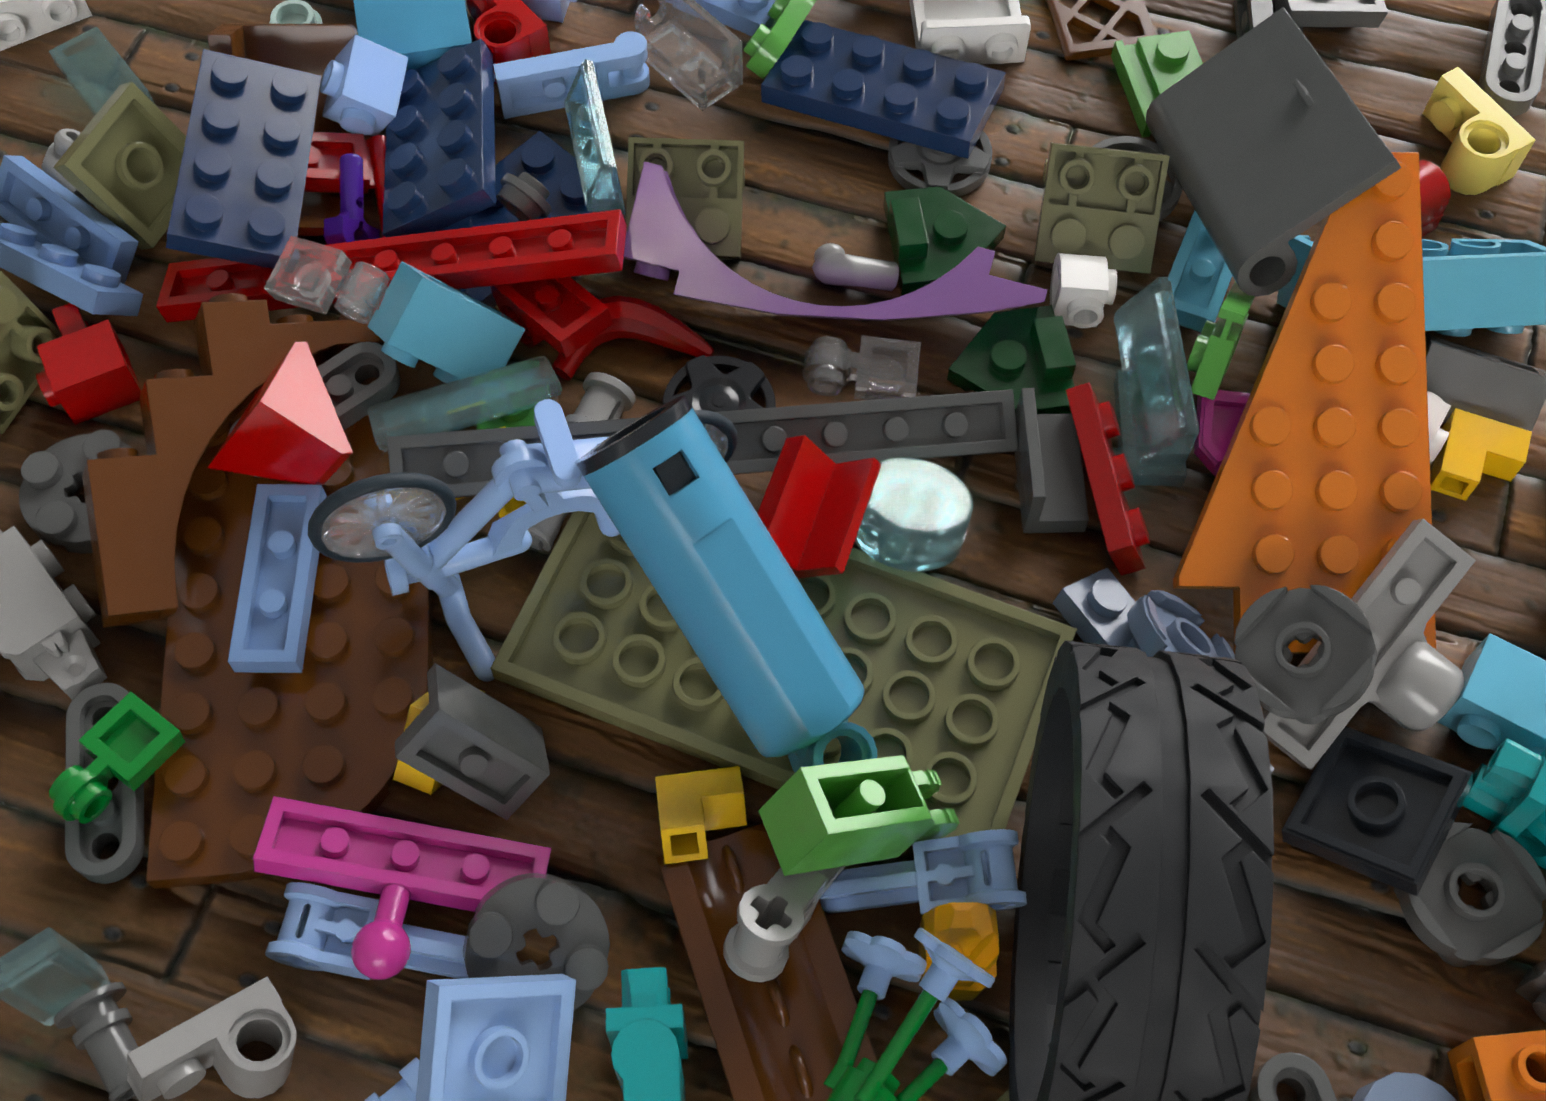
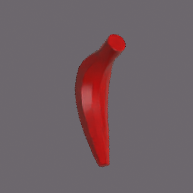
(639, 321)

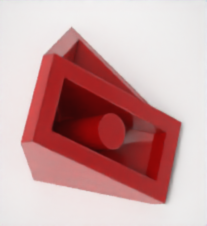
(288, 427)

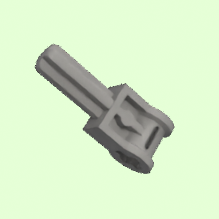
(770, 921)

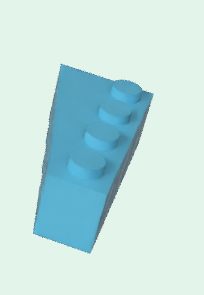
(1471, 285)

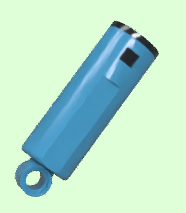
(728, 586)

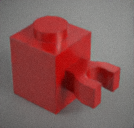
(86, 368)

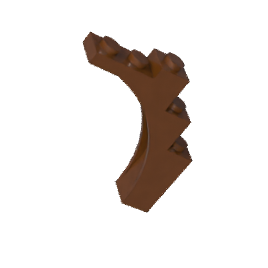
(139, 499)

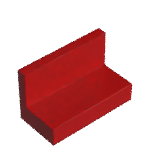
(816, 506)

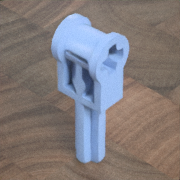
(943, 871)
(324, 922)

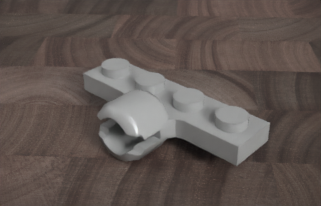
(1410, 676)

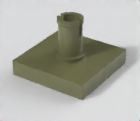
(128, 164)

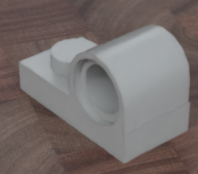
(212, 1038)

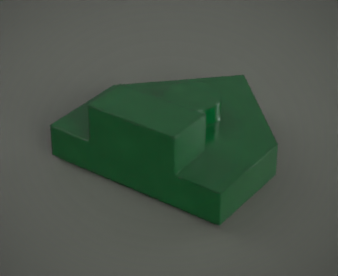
(934, 233)
(1020, 352)

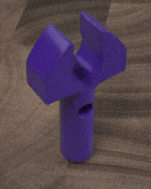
(350, 222)

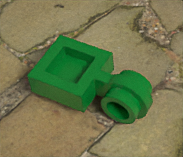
(125, 744)

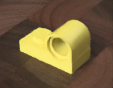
(1484, 137)

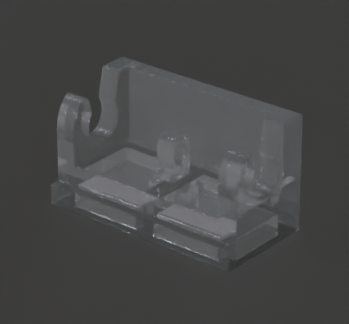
(691, 50)

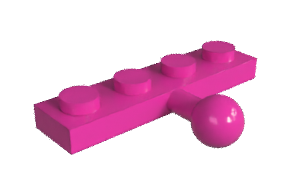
(391, 860)

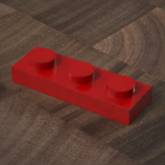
(1109, 478)

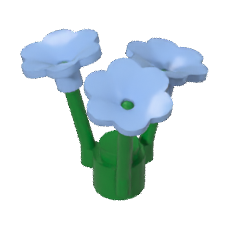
(966, 1033)

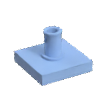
(496, 1038)

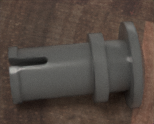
(104, 1034)

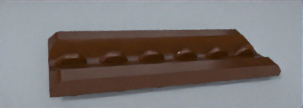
(773, 1034)

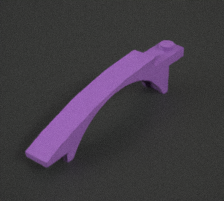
(665, 241)

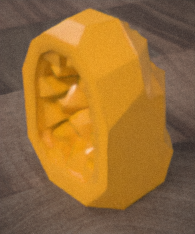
(972, 932)

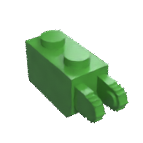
(853, 814)

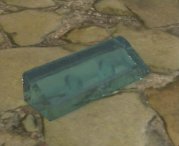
(592, 143)
(1156, 376)
(466, 401)

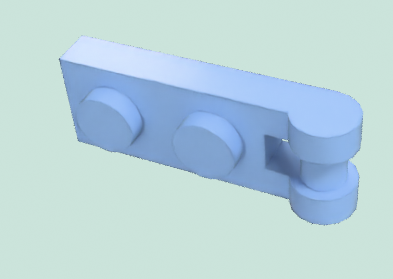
(545, 80)

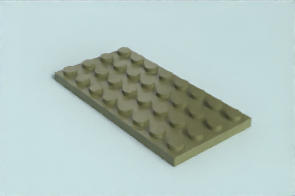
(941, 667)

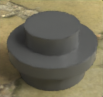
(524, 197)

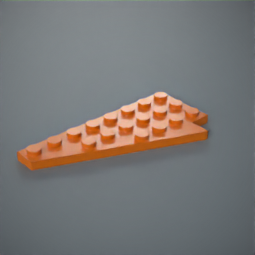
(1337, 420)

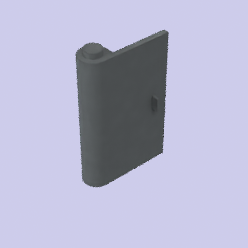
(1266, 148)

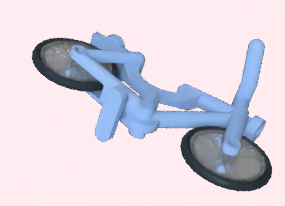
(414, 528)

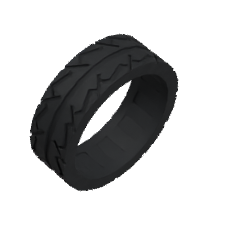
(1143, 882)

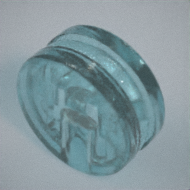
(915, 516)

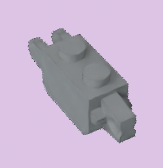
(42, 624)

